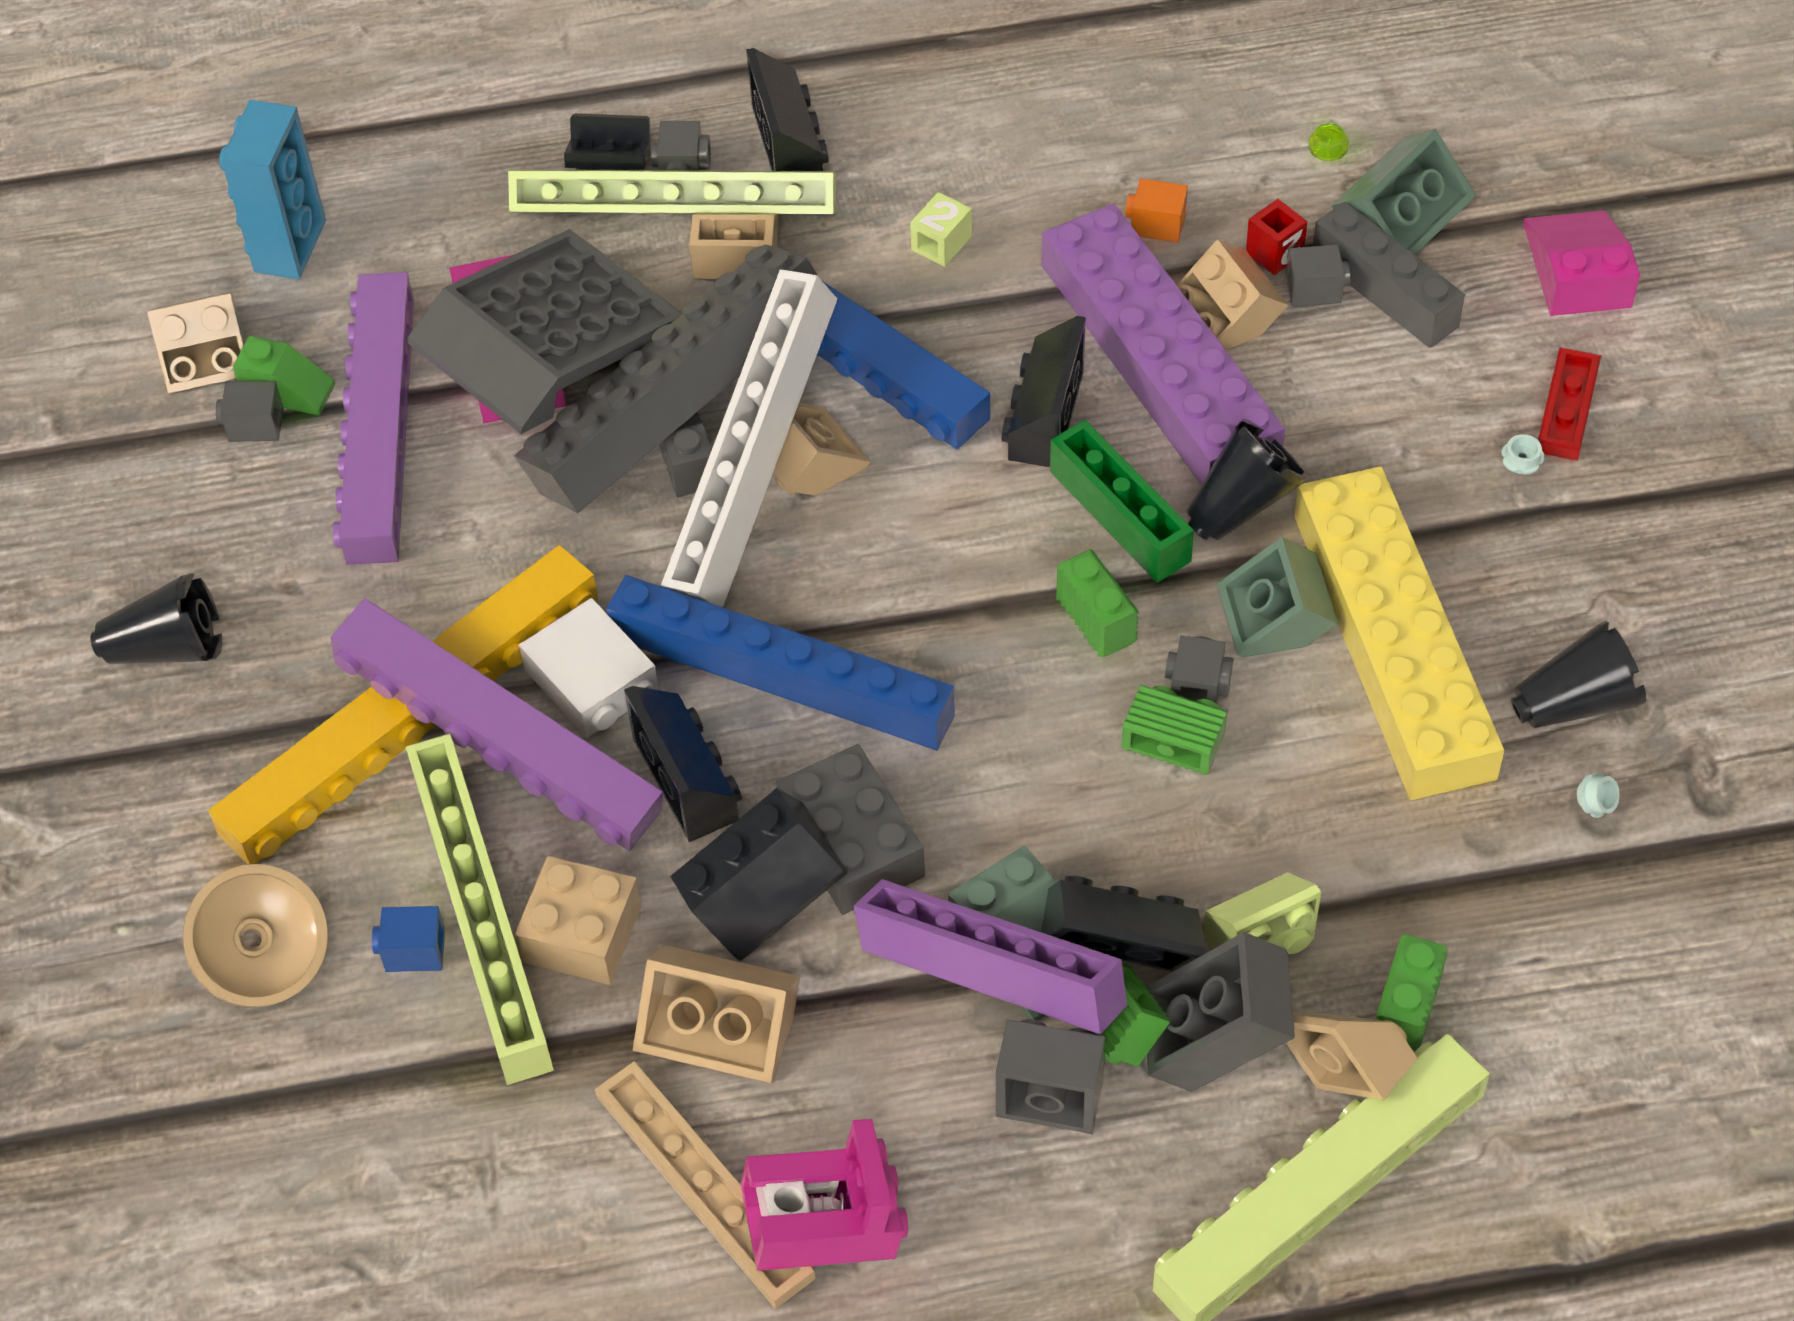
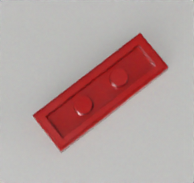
(1568, 403)

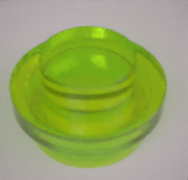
(1328, 142)

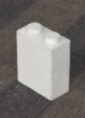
(586, 666)

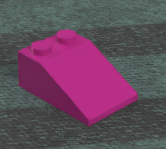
(1582, 262)

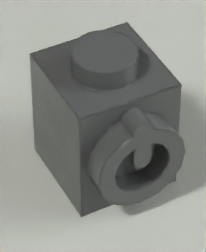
(681, 147)
(1199, 669)

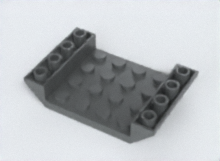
(538, 326)

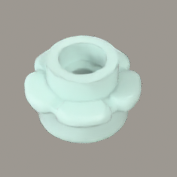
(1525, 447)
(1598, 794)

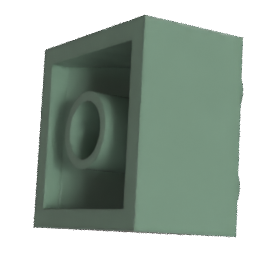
(1277, 600)

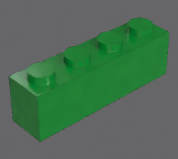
(1121, 501)

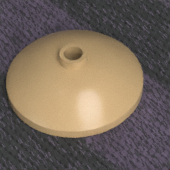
(275, 908)

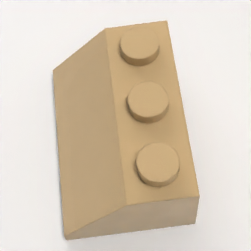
(715, 1013)

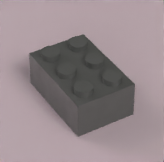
(858, 823)
(1222, 1012)

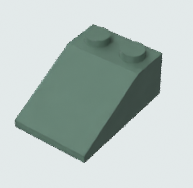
(1011, 891)

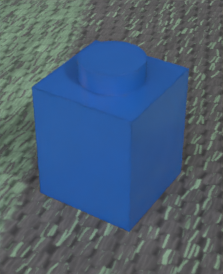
(410, 938)

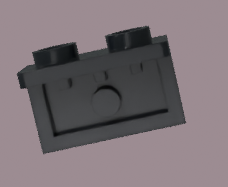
(608, 142)

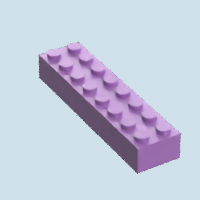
(1153, 336)

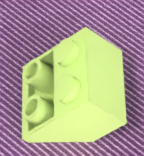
(1276, 911)

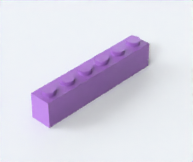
(992, 956)

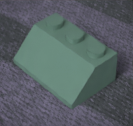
(1412, 190)

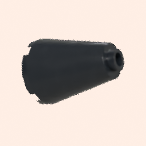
(1243, 482)
(161, 627)
(1581, 681)

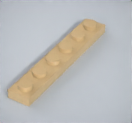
(694, 1175)

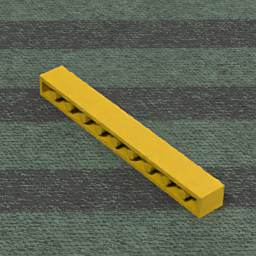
(376, 729)

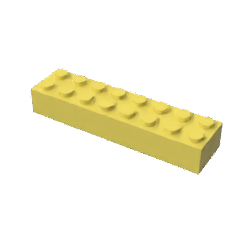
(1398, 634)

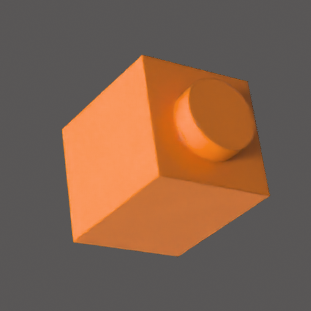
(1158, 209)

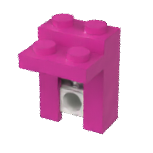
(838, 1203)

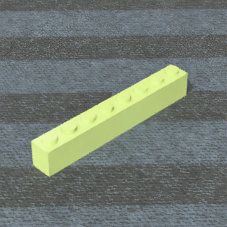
(672, 191)
(479, 910)
(1317, 1183)

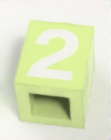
(941, 229)

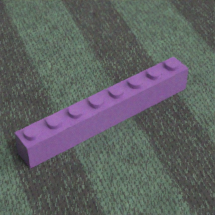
(376, 419)
(496, 725)

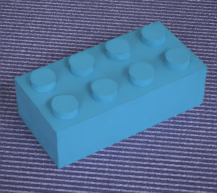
(273, 188)

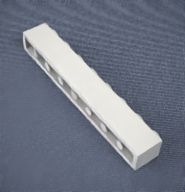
(750, 438)

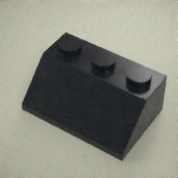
(783, 115)
(1047, 394)
(682, 761)
(759, 873)
(1123, 924)

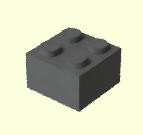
(1050, 1075)

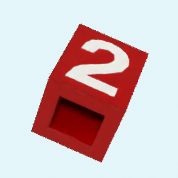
(1273, 233)

